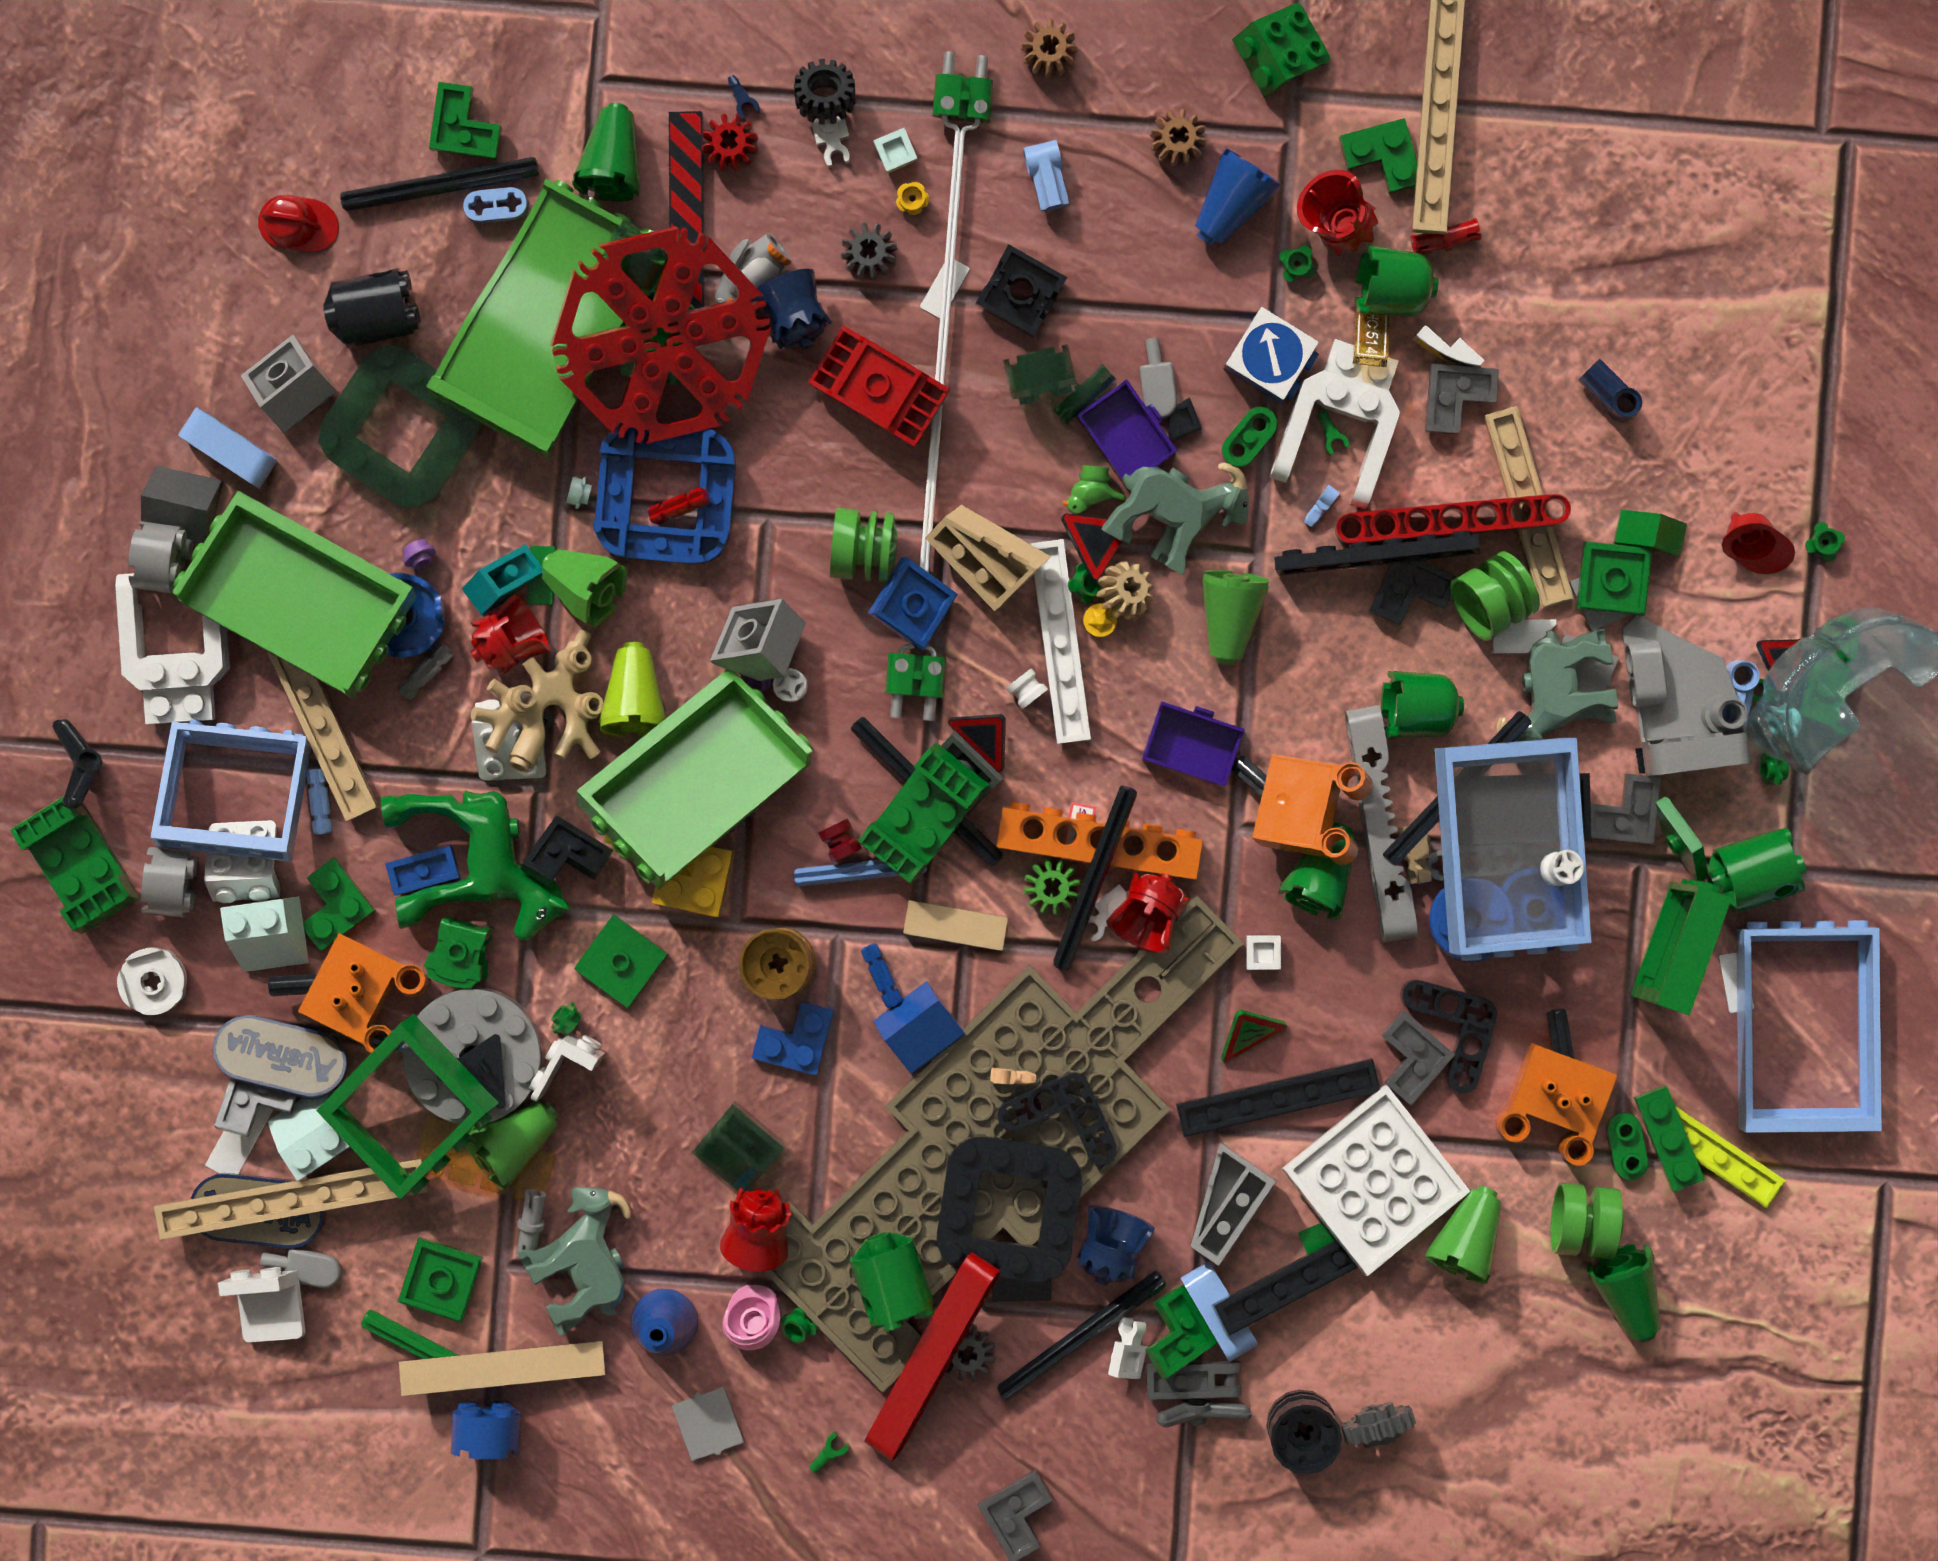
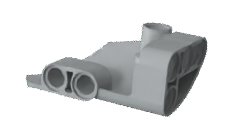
(1681, 702)

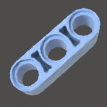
(227, 447)
(1206, 1289)

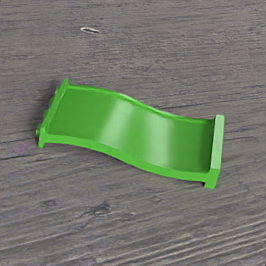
(502, 354)

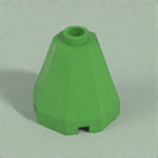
(585, 583)

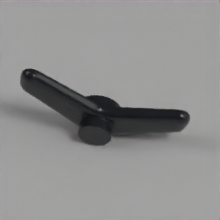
(84, 759)

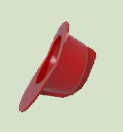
(298, 223)
(1757, 544)

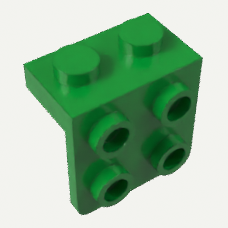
(1280, 48)

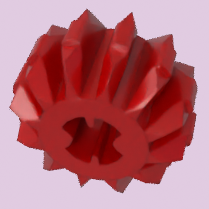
(729, 155)

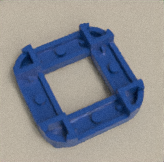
(665, 543)

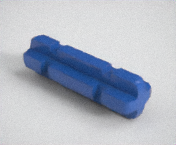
(881, 975)

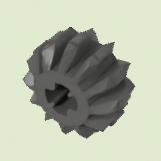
(881, 251)
(975, 1361)

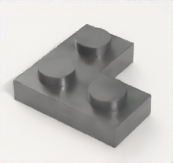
(1450, 387)
(1635, 818)
(1423, 1055)
(242, 1103)
(1007, 1511)

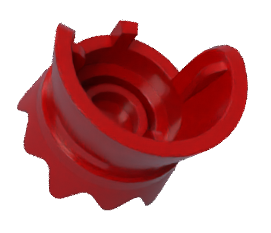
(1337, 211)
(508, 636)
(1149, 913)
(756, 1231)

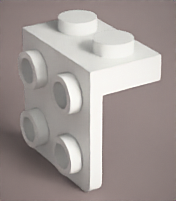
(496, 765)
(241, 877)
(582, 1051)
(267, 1303)

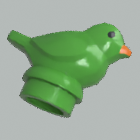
(1091, 489)

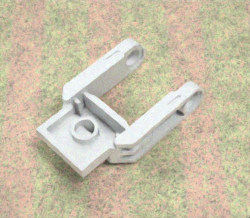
(1353, 392)
(172, 684)

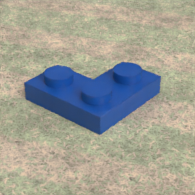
(799, 1049)

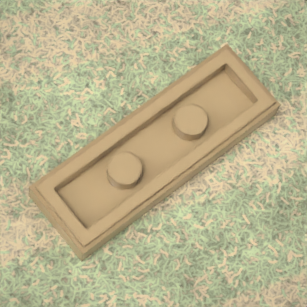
(955, 925)

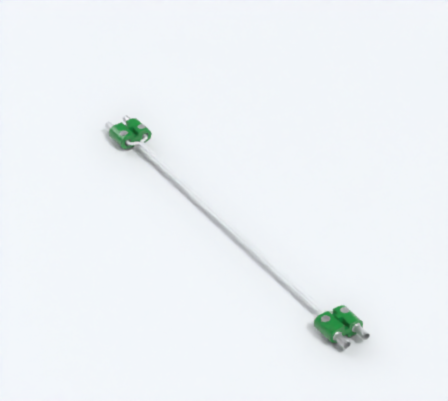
(970, 101)

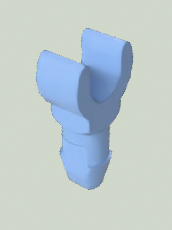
(1321, 506)

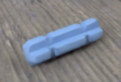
(319, 801)

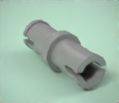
(531, 1220)

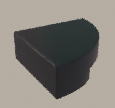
(1183, 421)

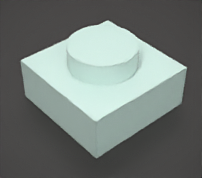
(895, 150)

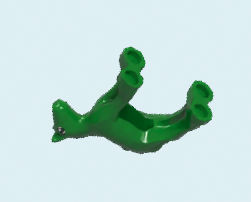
(490, 861)

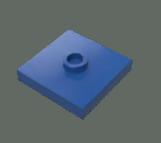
(912, 603)

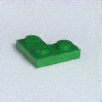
(453, 130)
(1385, 144)
(344, 906)
(1187, 1336)

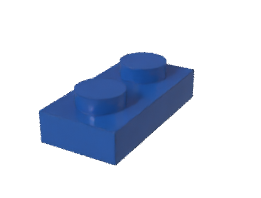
(422, 870)

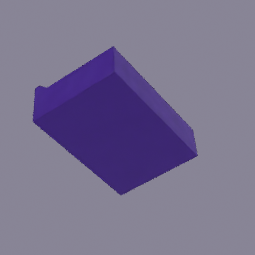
(1126, 431)
(1193, 743)

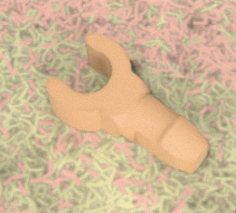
(1008, 1076)

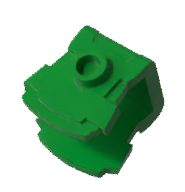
(459, 953)

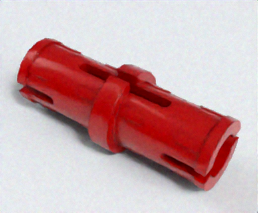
(1455, 235)

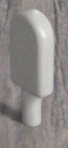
(1158, 381)
(313, 1267)

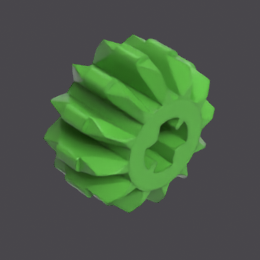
(1063, 887)

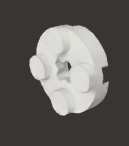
(162, 964)

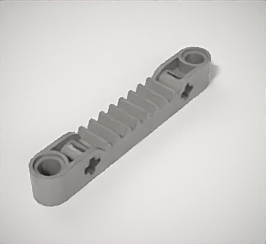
(1395, 915)

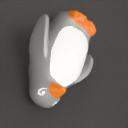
(757, 261)

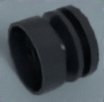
(1308, 1450)

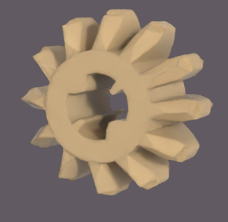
(1123, 602)

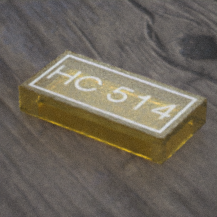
(1371, 339)

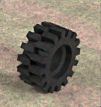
(824, 76)

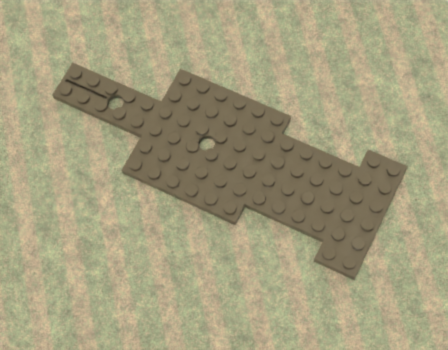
(954, 1099)

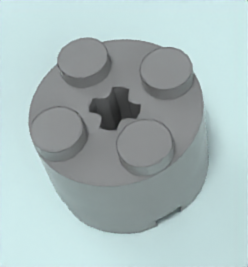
(158, 556)
(168, 882)

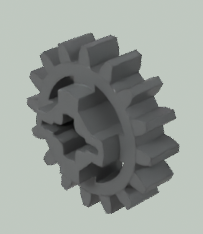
(1378, 1424)

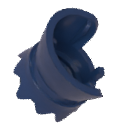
(793, 309)
(1113, 1244)

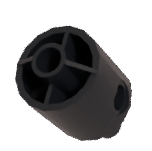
(371, 308)

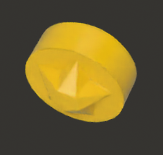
(1099, 621)

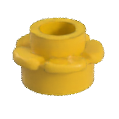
(907, 190)

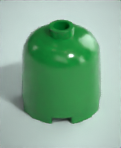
(1394, 282)
(1420, 705)

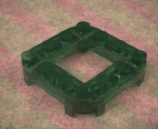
(357, 403)

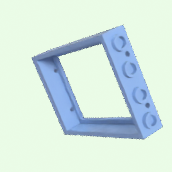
(1868, 1114)

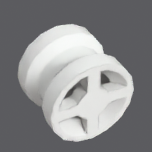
(789, 684)
(1026, 688)
(1570, 867)

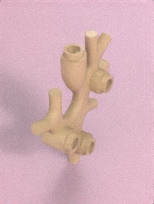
(528, 704)

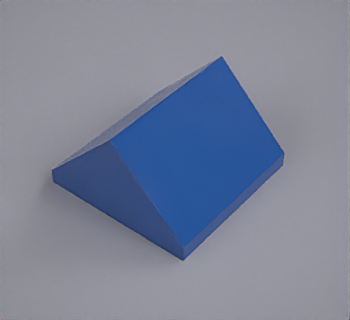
(919, 1028)

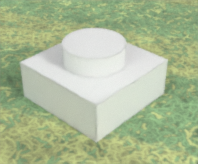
(1263, 952)

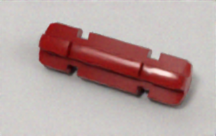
(678, 505)

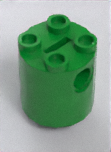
(1757, 870)
(891, 1280)

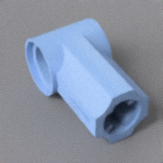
(1045, 168)
(1743, 691)

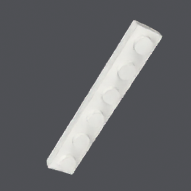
(1061, 645)

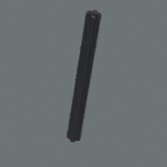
(439, 184)
(904, 769)
(1430, 816)
(1095, 877)
(1081, 1336)

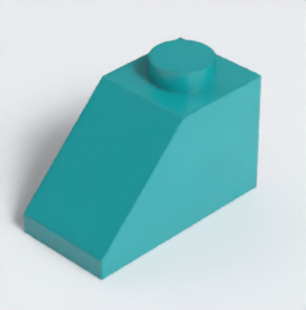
(502, 579)

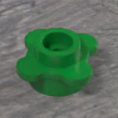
(1302, 255)
(1834, 538)
(1083, 585)
(1773, 770)
(565, 1019)
(798, 1326)

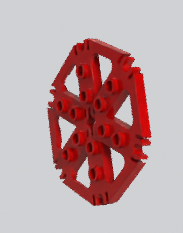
(639, 312)

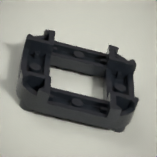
(1015, 1159)

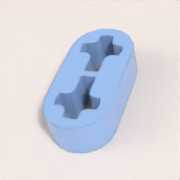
(494, 197)

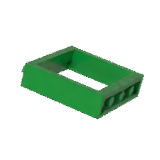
(1681, 945)
(447, 1068)

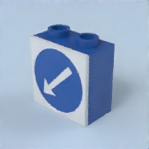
(1272, 356)

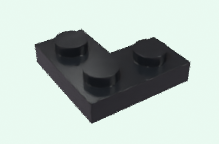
(1410, 580)
(561, 845)

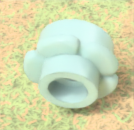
(578, 492)

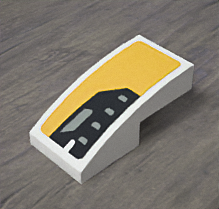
(1458, 354)

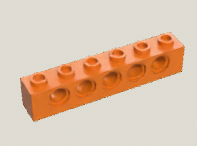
(1182, 864)

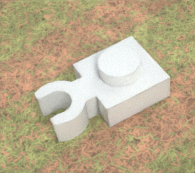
(832, 135)
(1106, 907)

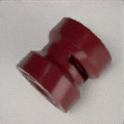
(840, 840)

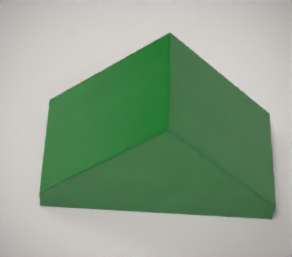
(1650, 531)

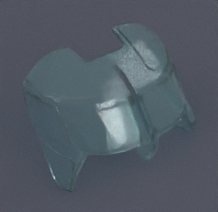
(1807, 686)

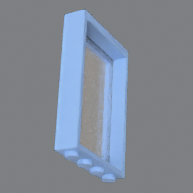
(1497, 823)

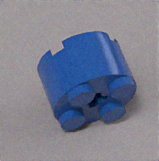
(485, 1430)

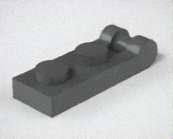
(1195, 1381)

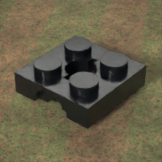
(1026, 314)

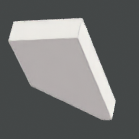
(1521, 636)

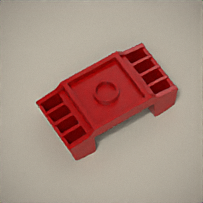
(879, 386)

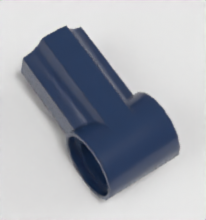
(1608, 388)

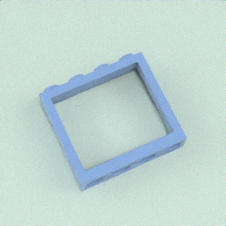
(222, 842)

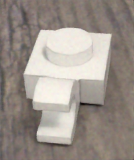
(1129, 1354)

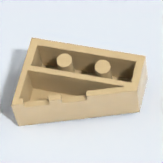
(986, 555)

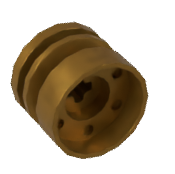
(758, 958)

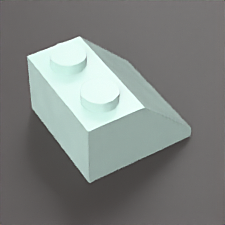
(266, 933)
(305, 1137)

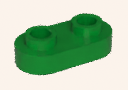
(1248, 437)
(1627, 1146)

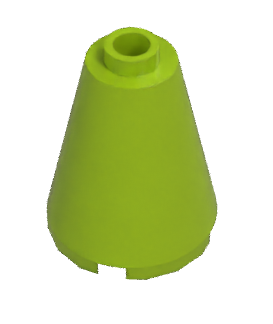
(632, 694)

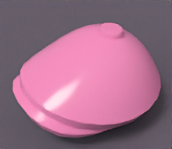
(751, 1317)

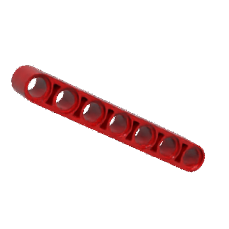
(1467, 511)
(932, 1356)

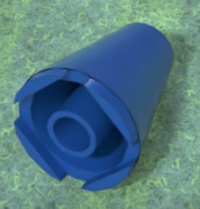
(1233, 197)
(666, 1312)

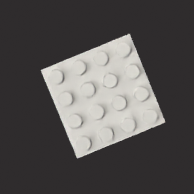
(1375, 1180)

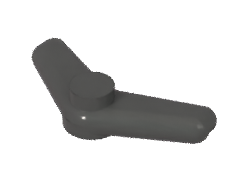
(1200, 1411)

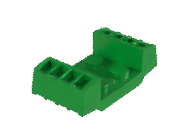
(924, 813)
(76, 864)

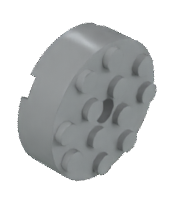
(465, 1020)

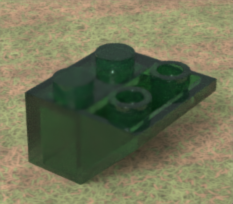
(739, 1147)

